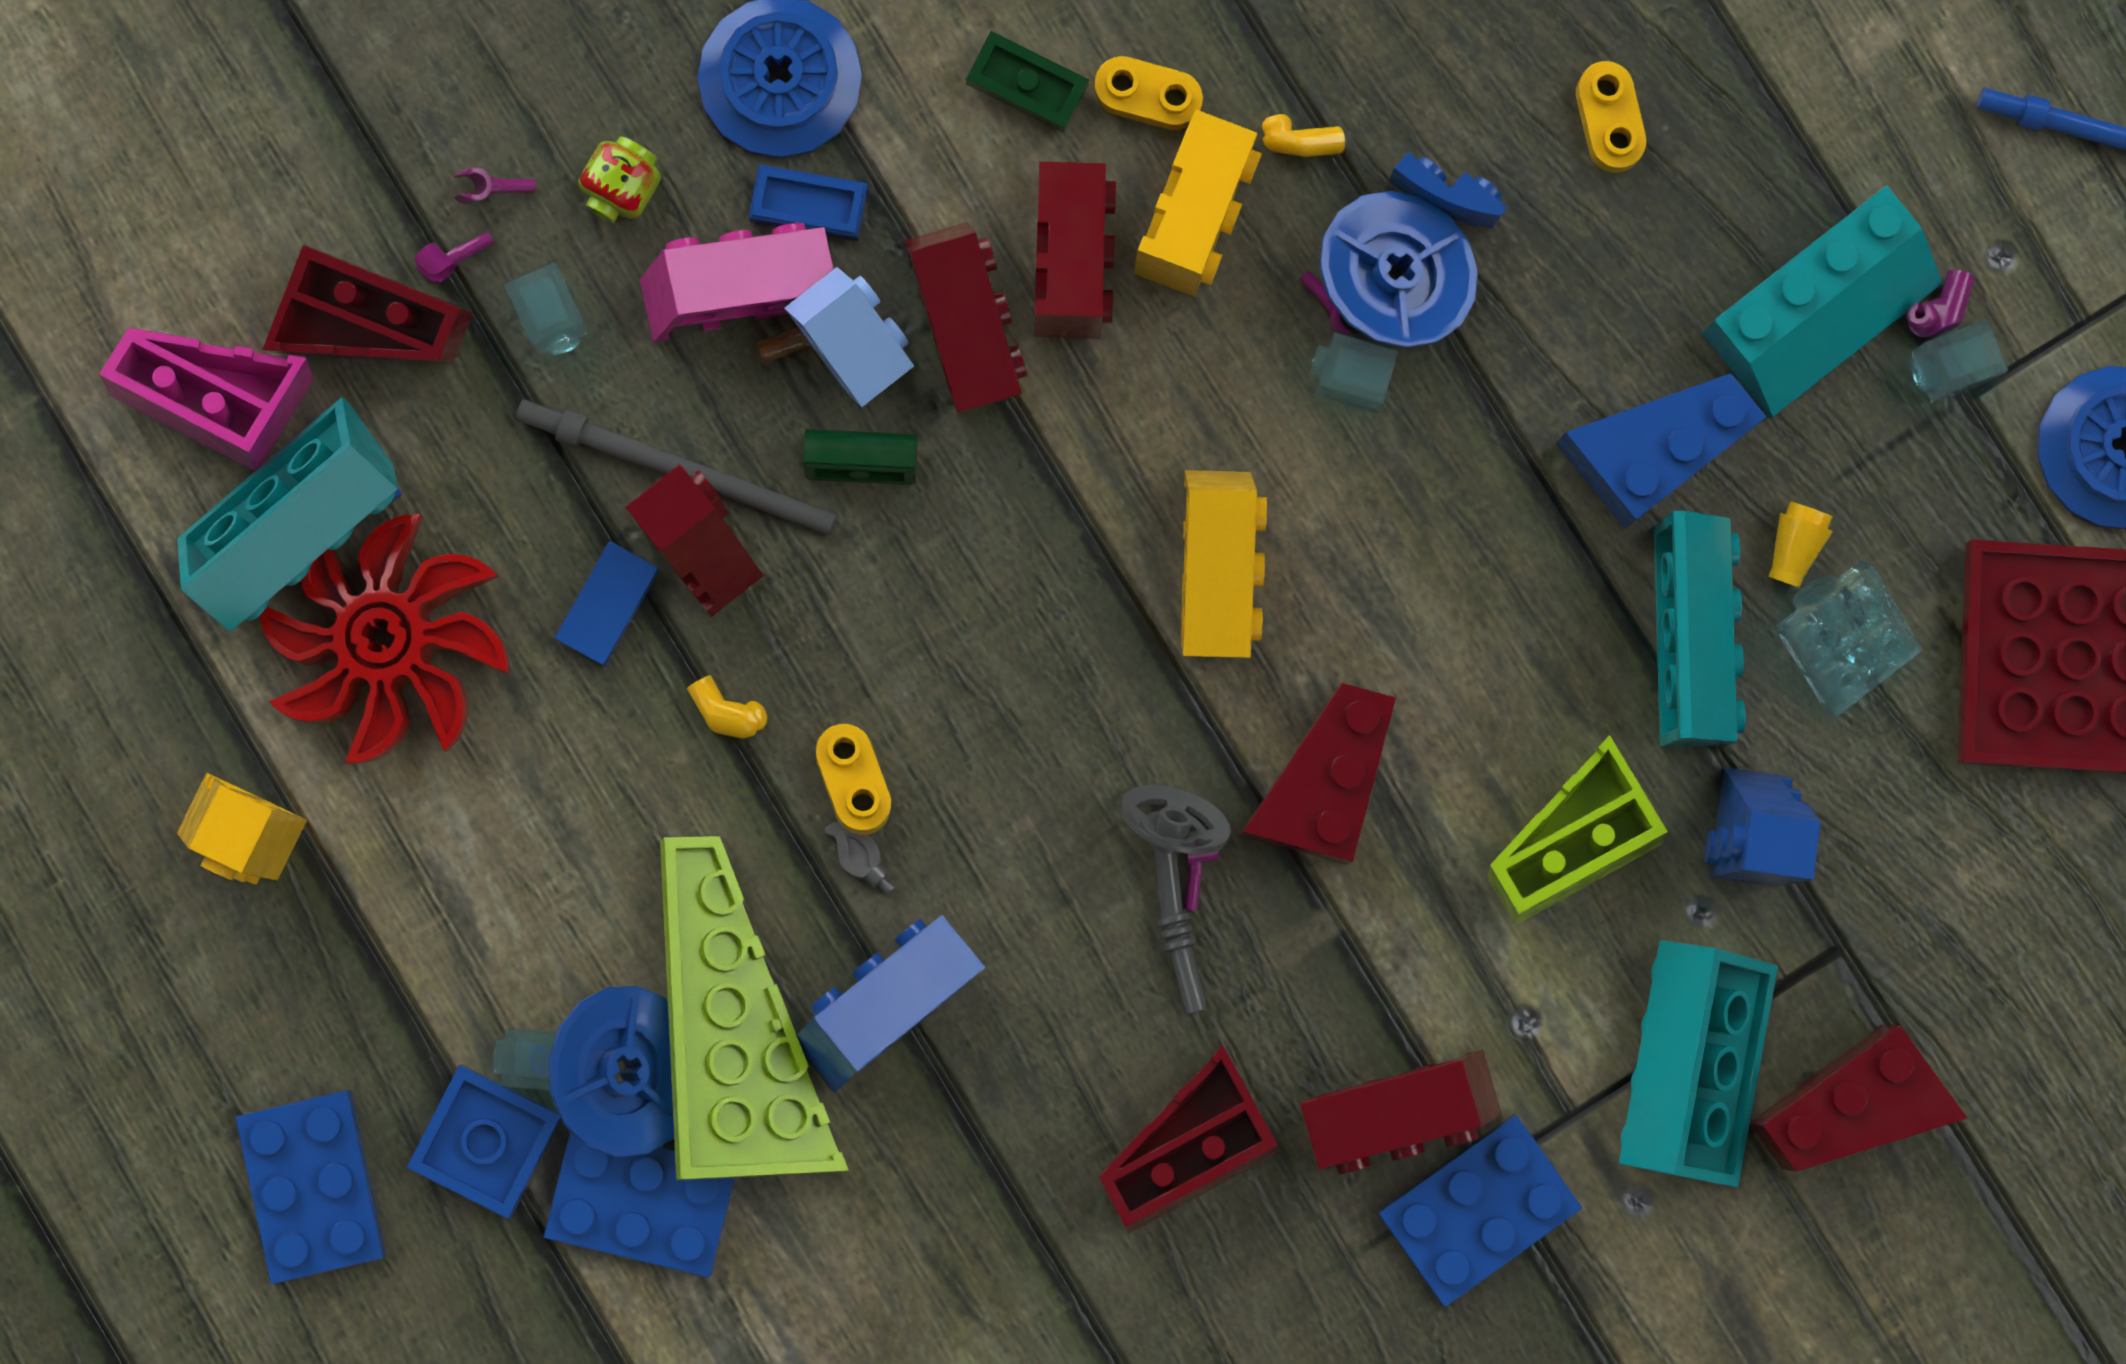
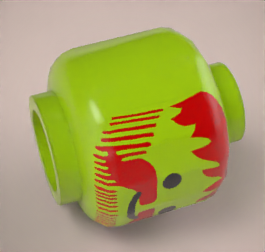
(619, 179)

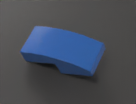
(1466, 201)

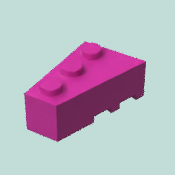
(732, 277)
(209, 392)

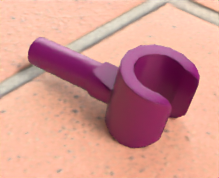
(491, 185)
(438, 266)
(1319, 291)
(1194, 877)

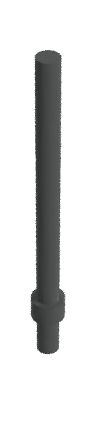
(574, 430)

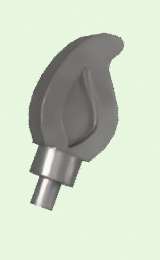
(860, 857)

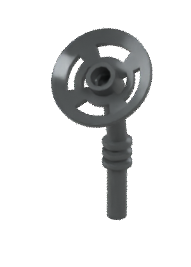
(1170, 835)

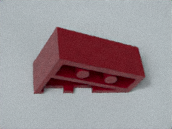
(1073, 250)
(362, 314)
(966, 316)
(688, 529)
(1328, 781)
(1857, 1103)
(1401, 1113)
(1190, 1147)

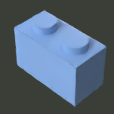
(850, 335)

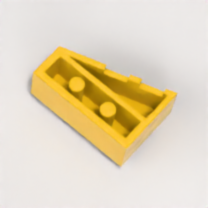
(1197, 204)
(1221, 564)
(239, 832)

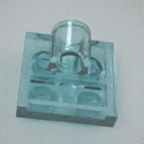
(1847, 636)

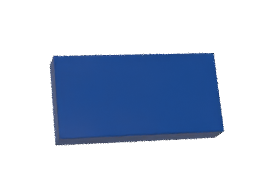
(808, 198)
(607, 603)

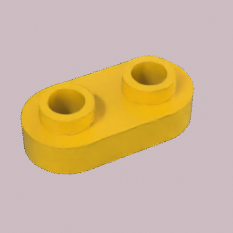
(1146, 97)
(1610, 114)
(852, 777)

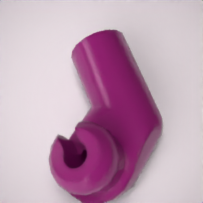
(1944, 312)

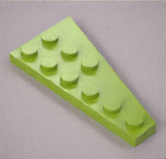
(733, 1051)

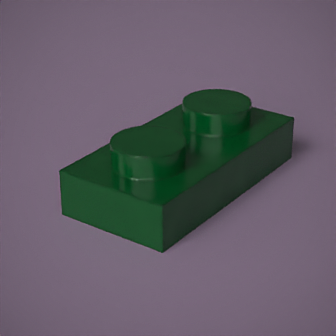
(1027, 81)

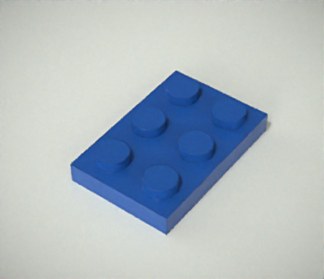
(310, 1186)
(638, 1208)
(1479, 1210)

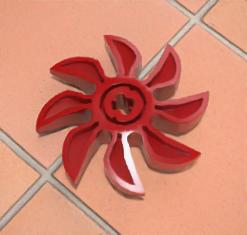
(407, 658)

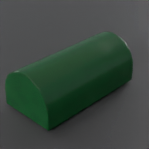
(860, 456)

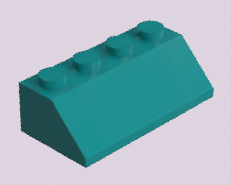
(1826, 302)
(285, 517)
(1697, 631)
(1698, 1063)

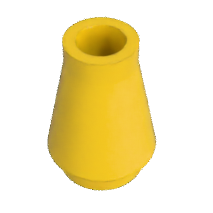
(1798, 542)

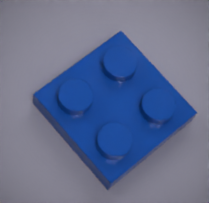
(484, 1141)

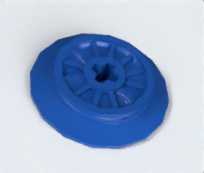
(779, 116)
(1421, 242)
(2078, 446)
(600, 1031)

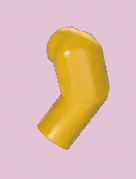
(1303, 143)
(726, 716)

